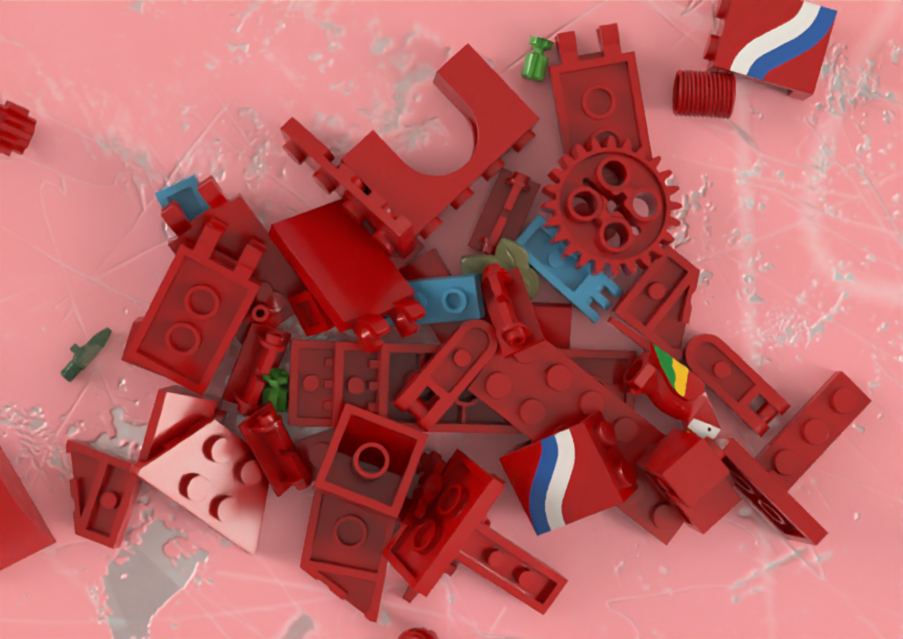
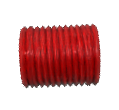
(704, 94)

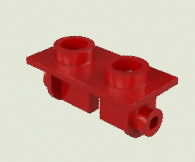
(504, 211)
(510, 309)
(259, 353)
(275, 450)

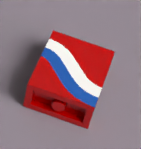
(772, 42)
(570, 474)

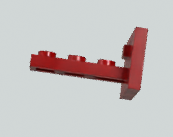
(791, 453)
(455, 530)

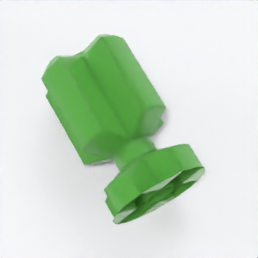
(536, 62)
(275, 391)

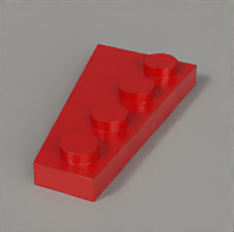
(372, 209)

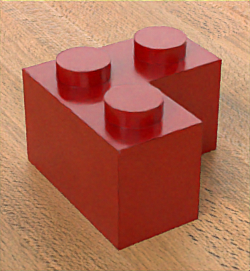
(691, 478)

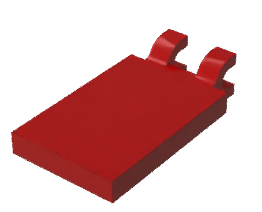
(598, 95)
(241, 229)
(348, 273)
(197, 310)

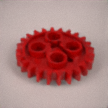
(636, 179)

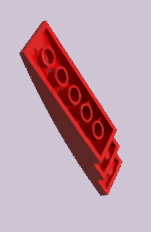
(335, 373)

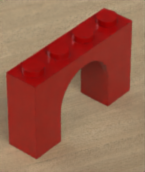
(497, 123)

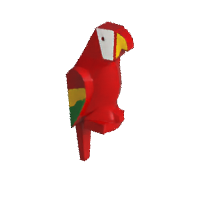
(669, 386)

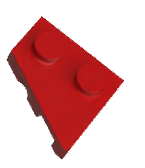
(660, 301)
(101, 492)

